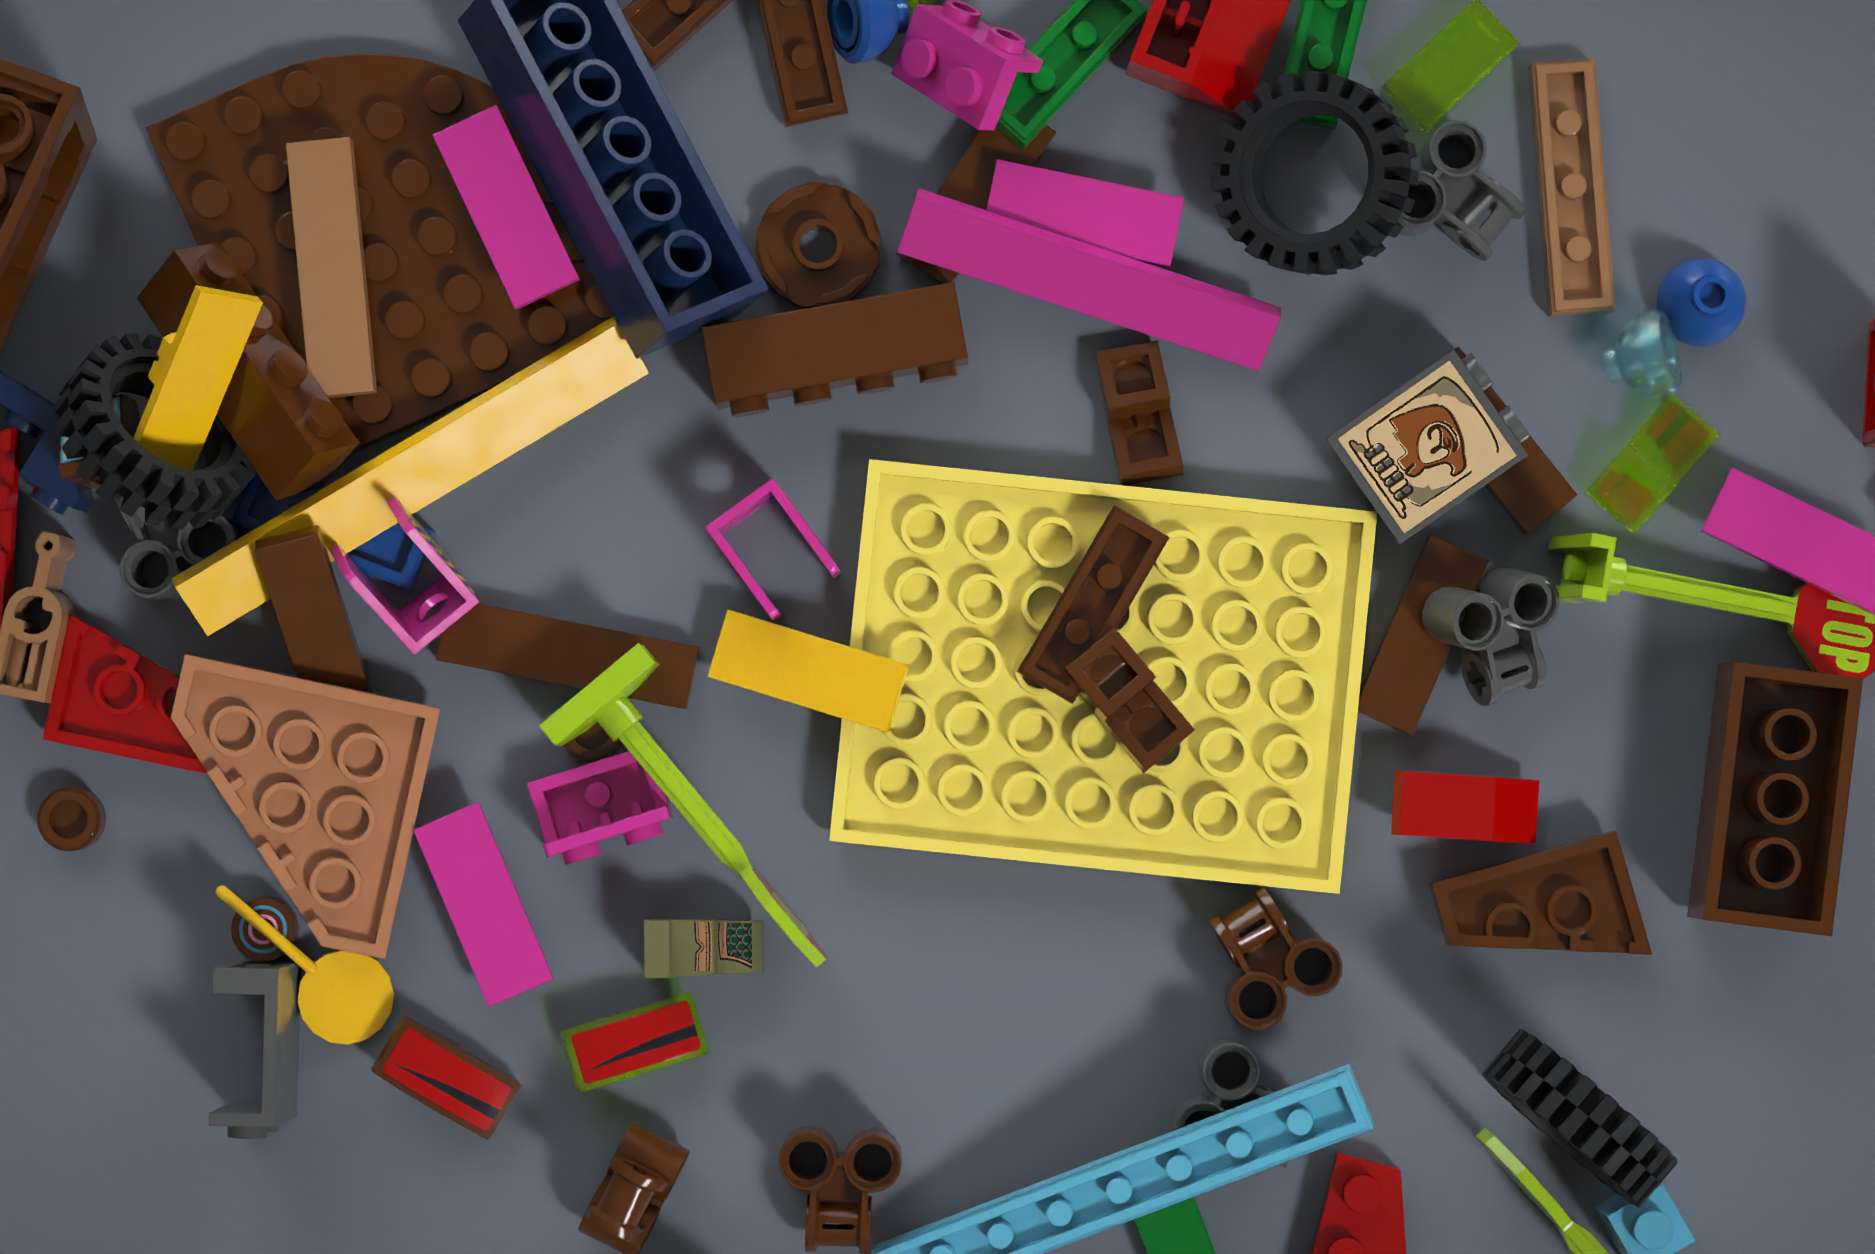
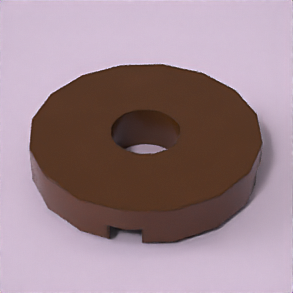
(810, 208)

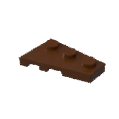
(1546, 900)

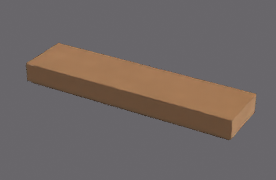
(1571, 187)
(331, 266)

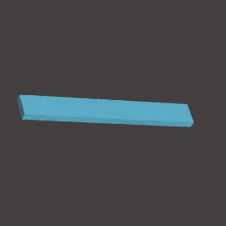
(1152, 1173)

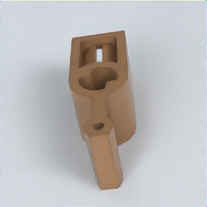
(28, 657)

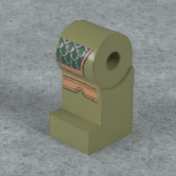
(702, 947)

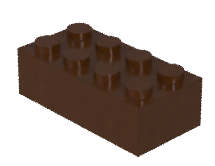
(1775, 798)

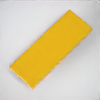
(195, 374)
(808, 670)

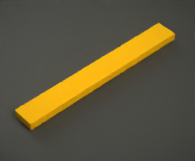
(422, 467)

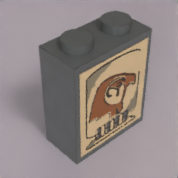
(1430, 444)

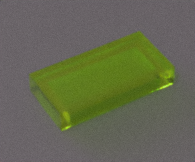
(1450, 65)

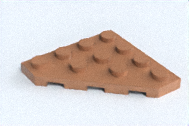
(319, 784)

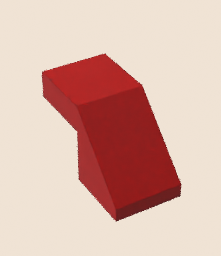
(1465, 807)

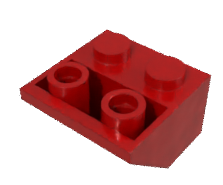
(1207, 48)

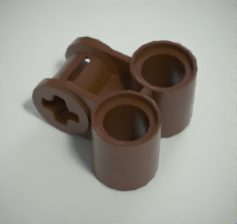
(1268, 956)
(840, 1189)
(633, 1190)

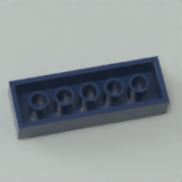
(616, 165)

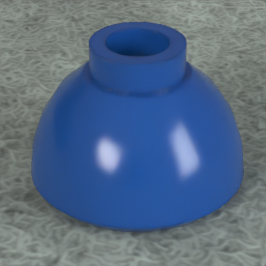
(865, 26)
(1702, 301)

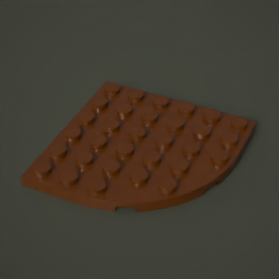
(433, 292)

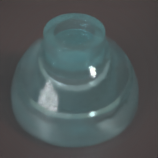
(1646, 355)

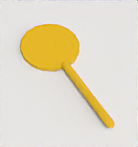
(341, 994)

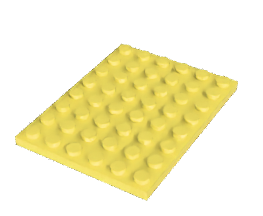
(1241, 620)

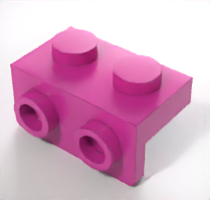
(962, 61)
(597, 804)

